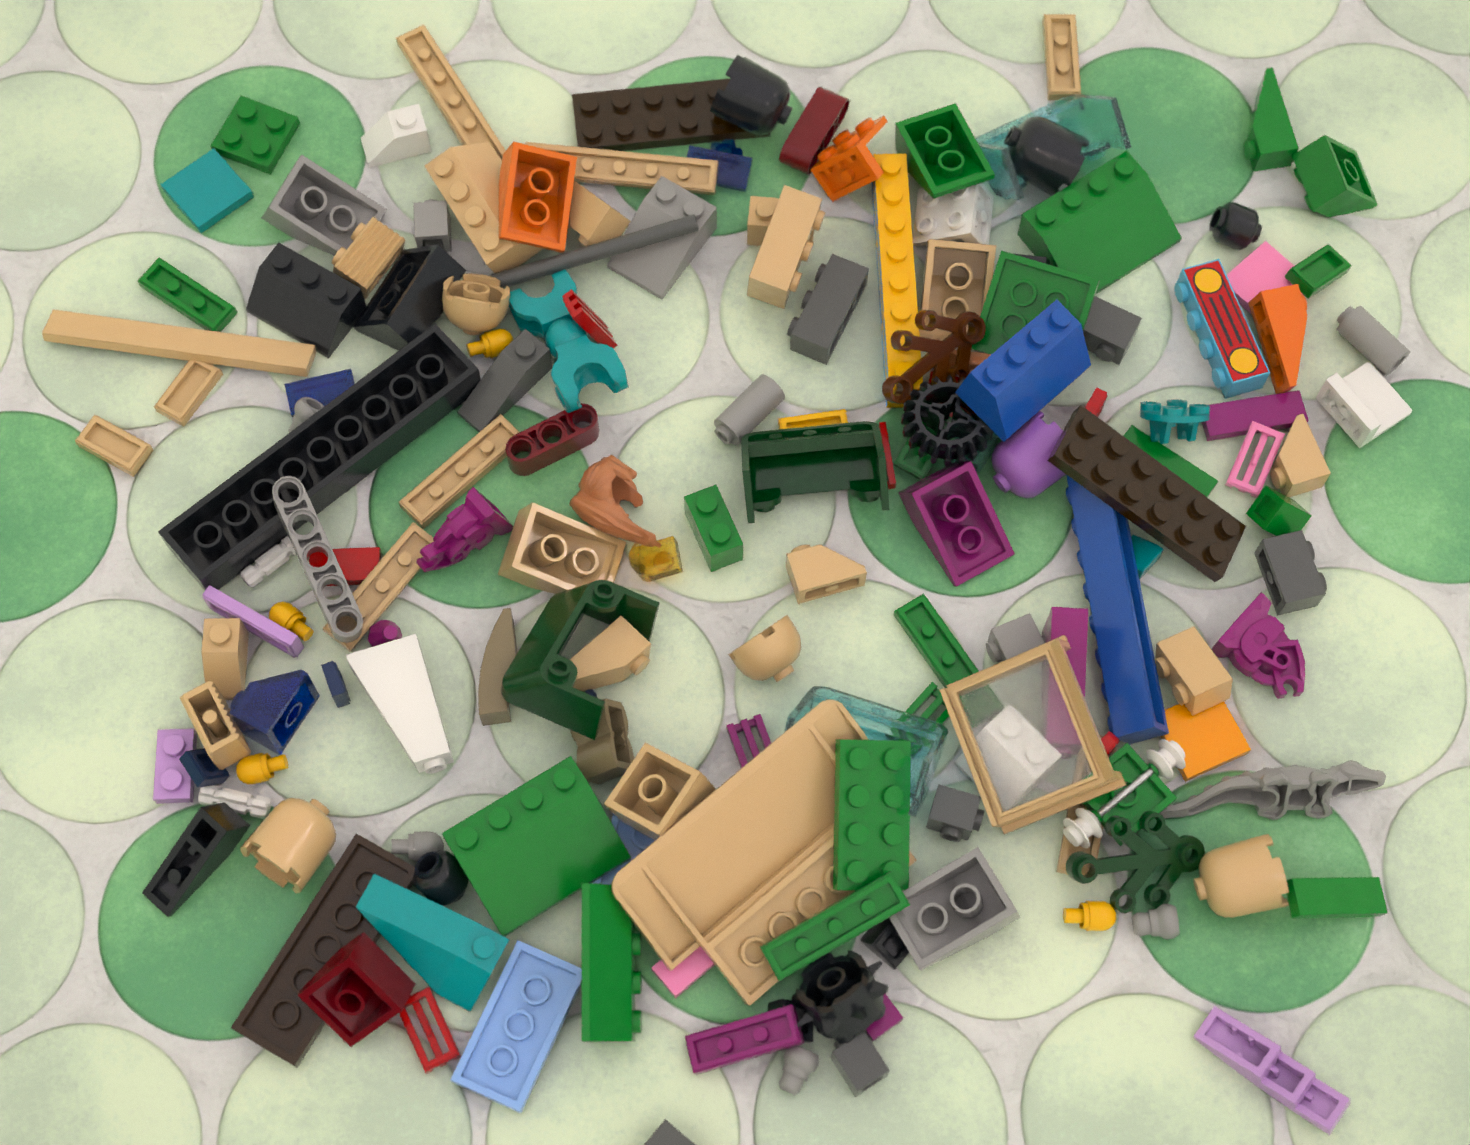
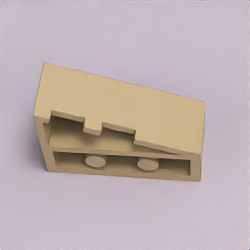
(785, 247)

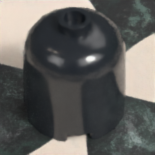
(753, 98)
(1045, 153)

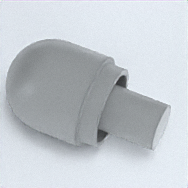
(417, 844)

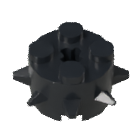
(841, 996)

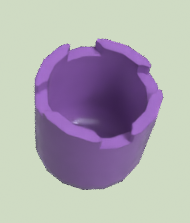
(1023, 458)

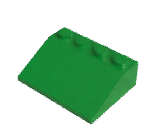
(1101, 223)
(536, 846)

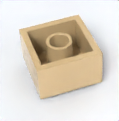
(657, 792)

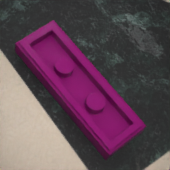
(1236, 416)
(744, 1039)

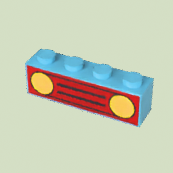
(1221, 329)

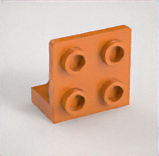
(849, 162)

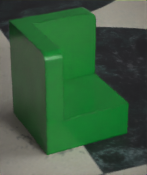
(1277, 513)

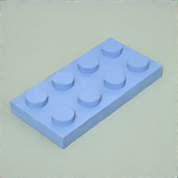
(518, 1026)

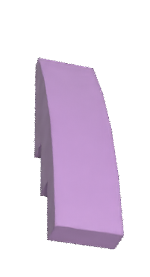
(1272, 1070)

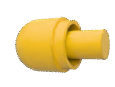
(490, 343)
(290, 618)
(259, 767)
(1091, 915)

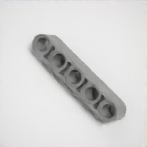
(314, 542)

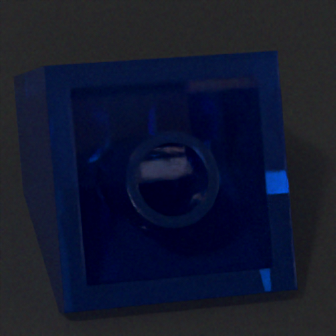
(274, 708)

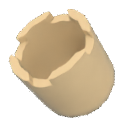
(292, 842)
(1242, 878)

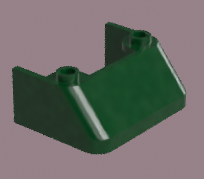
(813, 462)
(544, 680)

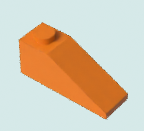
(1281, 326)

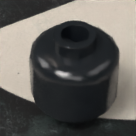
(1235, 225)
(440, 877)

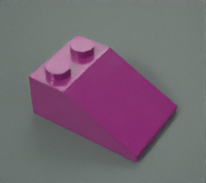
(957, 521)

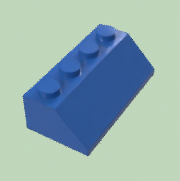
(1027, 371)

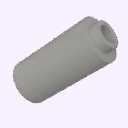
(1371, 339)
(748, 410)

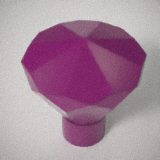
(383, 632)

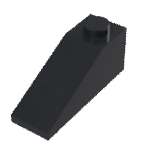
(195, 856)

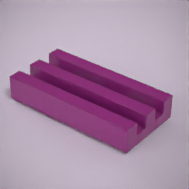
(745, 726)

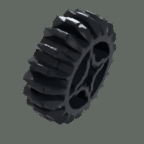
(924, 408)

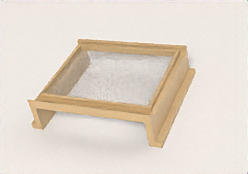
(1030, 737)

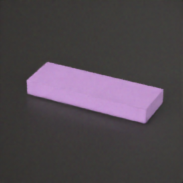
(253, 621)

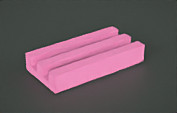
(1244, 486)

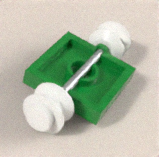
(1142, 792)

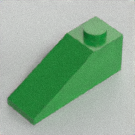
(1270, 132)

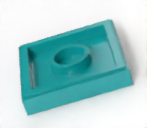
(207, 190)

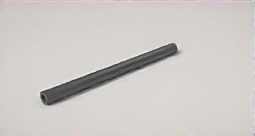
(597, 251)

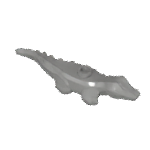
(1283, 789)

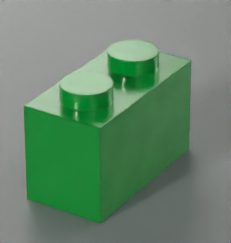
(713, 528)

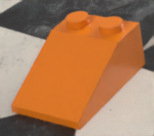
(535, 196)

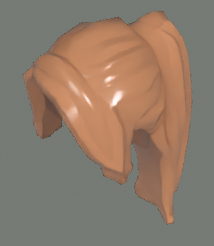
(600, 496)

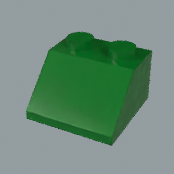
(1333, 178)

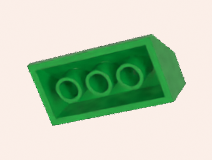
(608, 968)

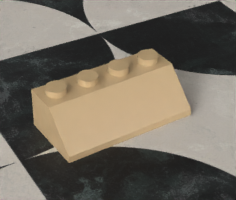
(470, 185)

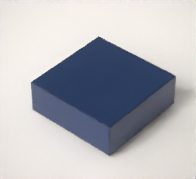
(336, 684)
(202, 768)

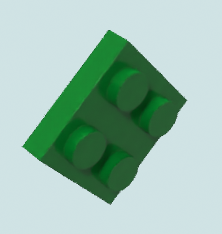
(255, 134)

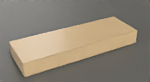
(1061, 55)

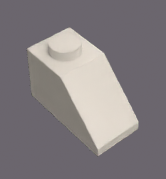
(396, 137)

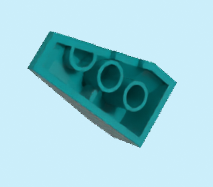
(436, 942)

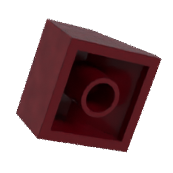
(357, 990)

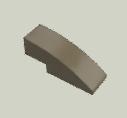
(496, 660)

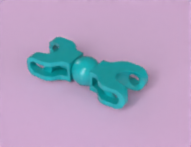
(577, 357)

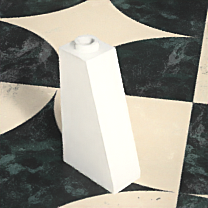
(403, 694)

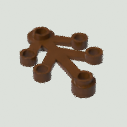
(938, 351)

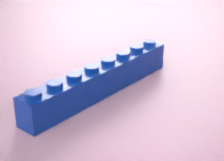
(1117, 618)

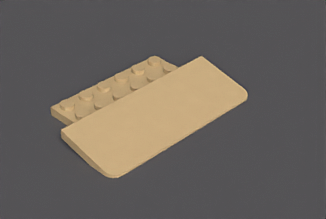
(746, 857)

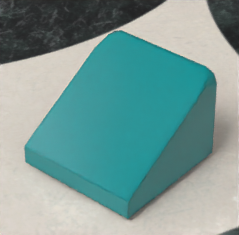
(1145, 554)

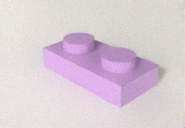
(171, 779)

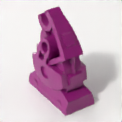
(465, 528)
(1263, 650)

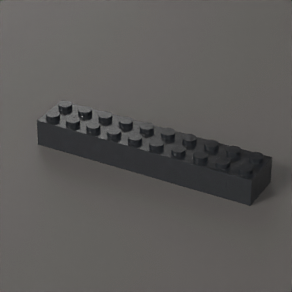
(326, 454)

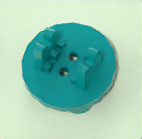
(1174, 413)

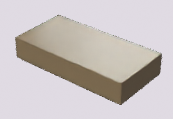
(188, 391)
(114, 445)

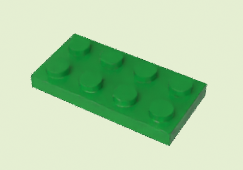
(871, 812)

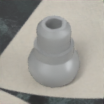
(304, 410)
(1157, 922)
(796, 1069)

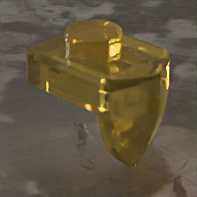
(656, 562)

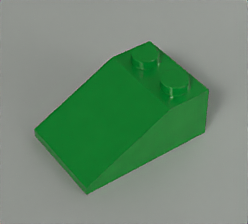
(942, 151)

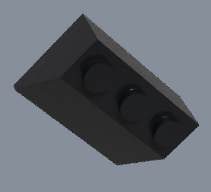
(409, 296)
(305, 300)

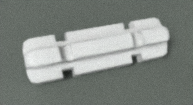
(268, 562)
(239, 801)

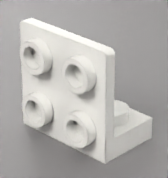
(954, 216)
(1363, 403)

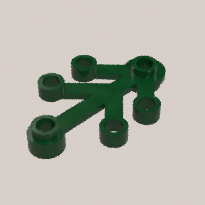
(1143, 860)

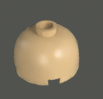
(475, 302)
(769, 652)

